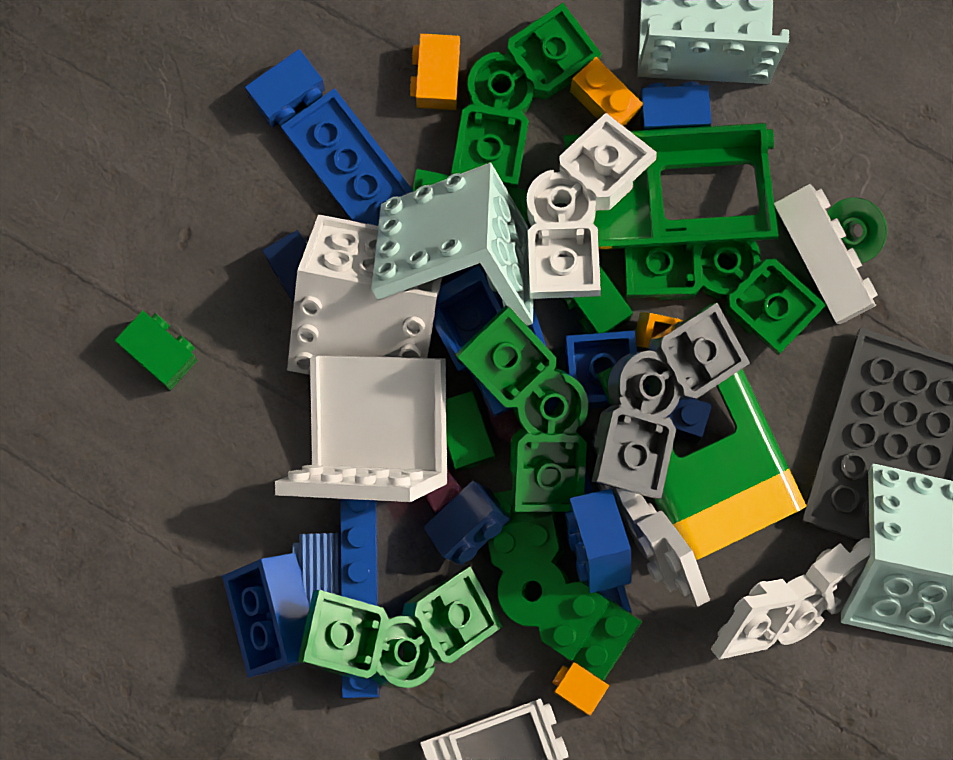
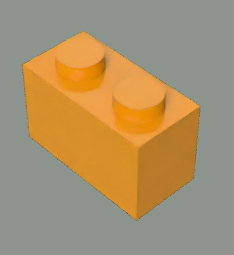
(437, 71)
(604, 93)

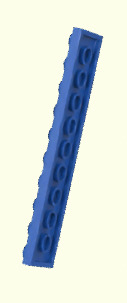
(364, 178)

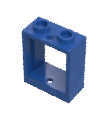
(450, 294)

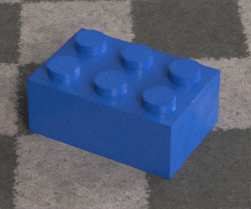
(268, 612)

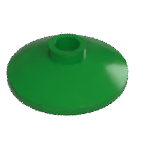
(866, 214)

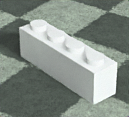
(825, 253)

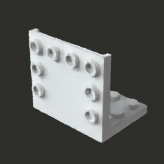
(338, 310)
(374, 429)

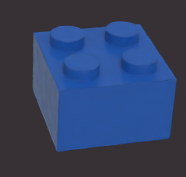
(595, 353)
(599, 541)

